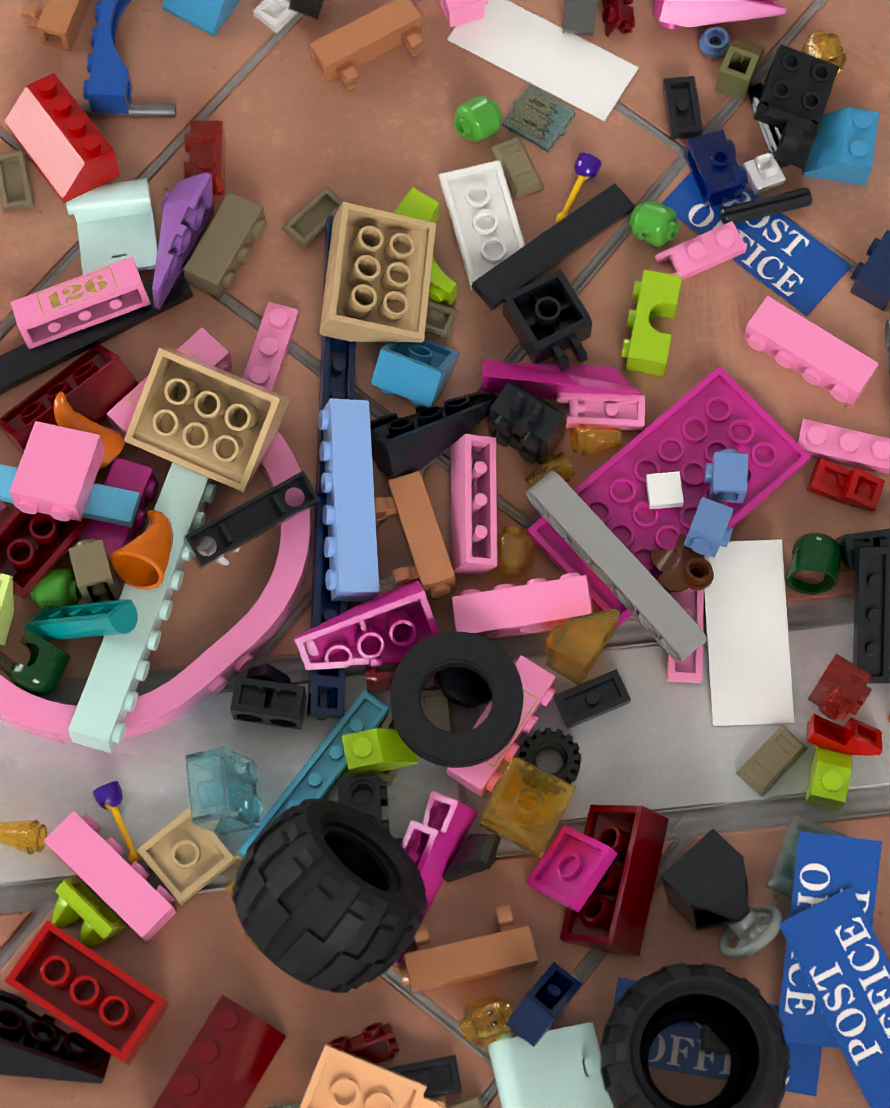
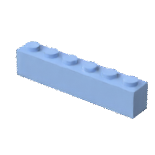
(349, 500)

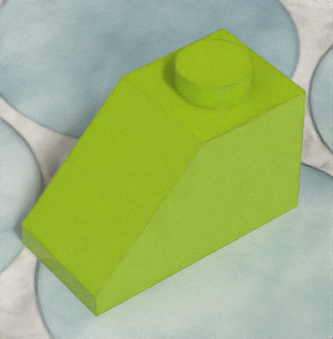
(376, 751)
(829, 779)

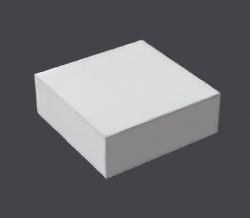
(274, 13)
(664, 490)

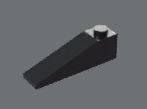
(417, 439)
(41, 1050)

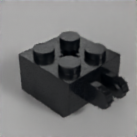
(549, 319)
(526, 423)

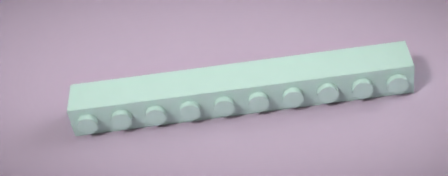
(124, 657)

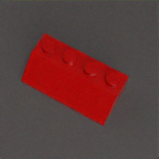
(61, 139)

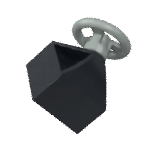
(712, 891)

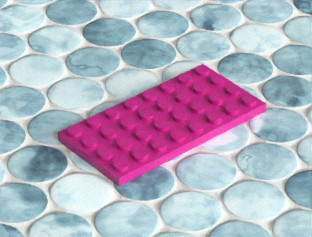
(683, 439)

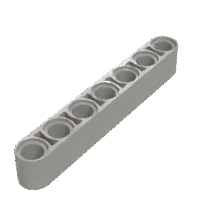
(616, 566)

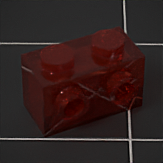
(207, 152)
(841, 689)

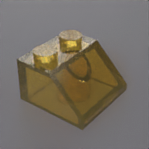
(579, 643)
(527, 806)

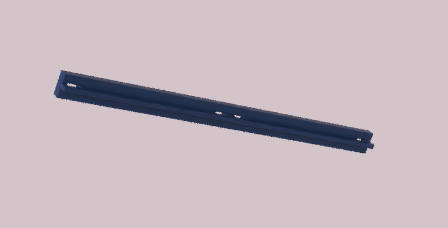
(336, 382)

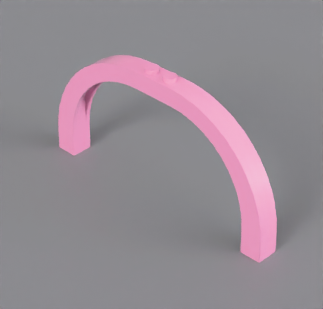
(221, 660)

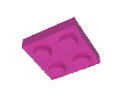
(571, 868)

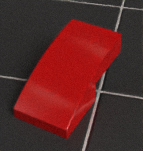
(844, 486)
(852, 739)

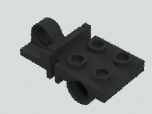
(795, 101)

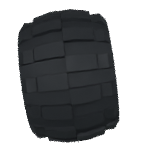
(328, 908)
(689, 994)

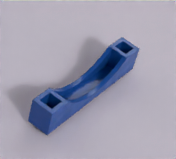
(109, 80)

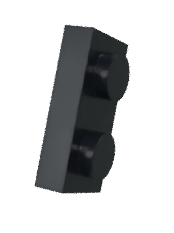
(682, 107)
(592, 699)

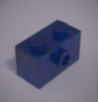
(715, 168)

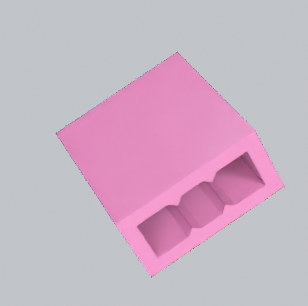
(57, 471)

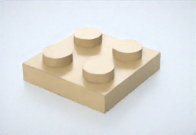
(185, 856)

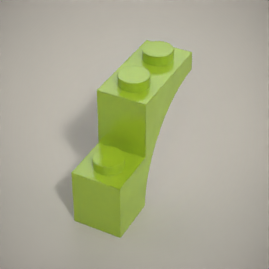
(425, 208)

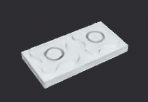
(481, 216)

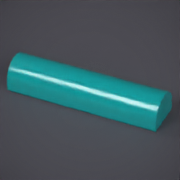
(84, 620)

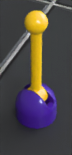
(586, 168)
(109, 798)

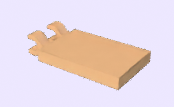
(352, 1082)

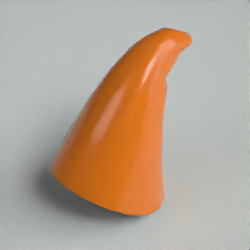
(68, 418)
(146, 557)

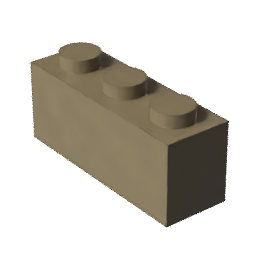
(225, 245)
(94, 572)

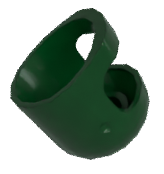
(815, 553)
(43, 668)

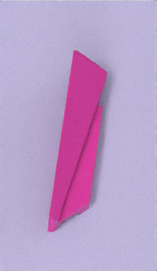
(548, 379)
(437, 841)

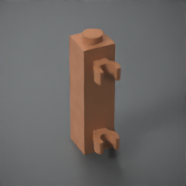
(57, 21)
(367, 39)
(421, 534)
(468, 958)

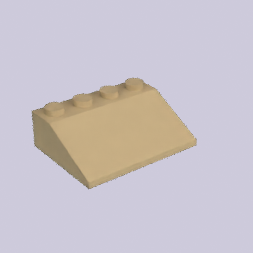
(377, 276)
(205, 418)

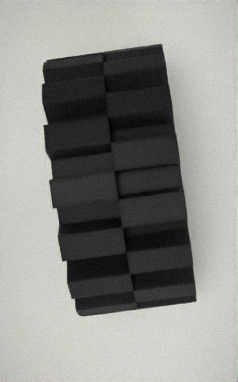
(556, 741)

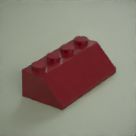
(91, 388)
(34, 545)
(620, 903)
(223, 1060)

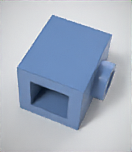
(727, 476)
(709, 528)

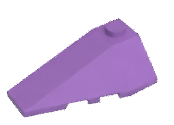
(183, 222)

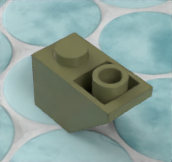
(739, 68)

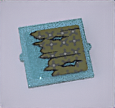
(539, 118)

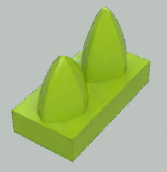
(78, 901)

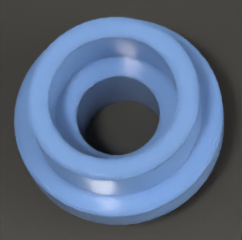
(717, 35)

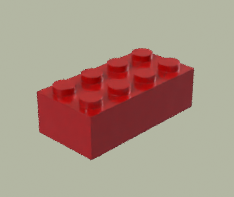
(87, 992)

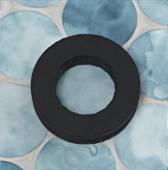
(472, 653)

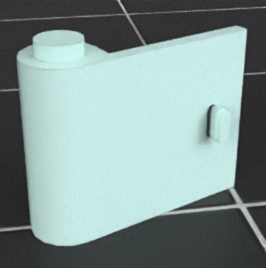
(115, 225)
(551, 1071)

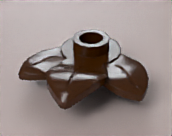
(678, 565)

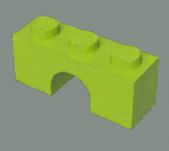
(648, 348)

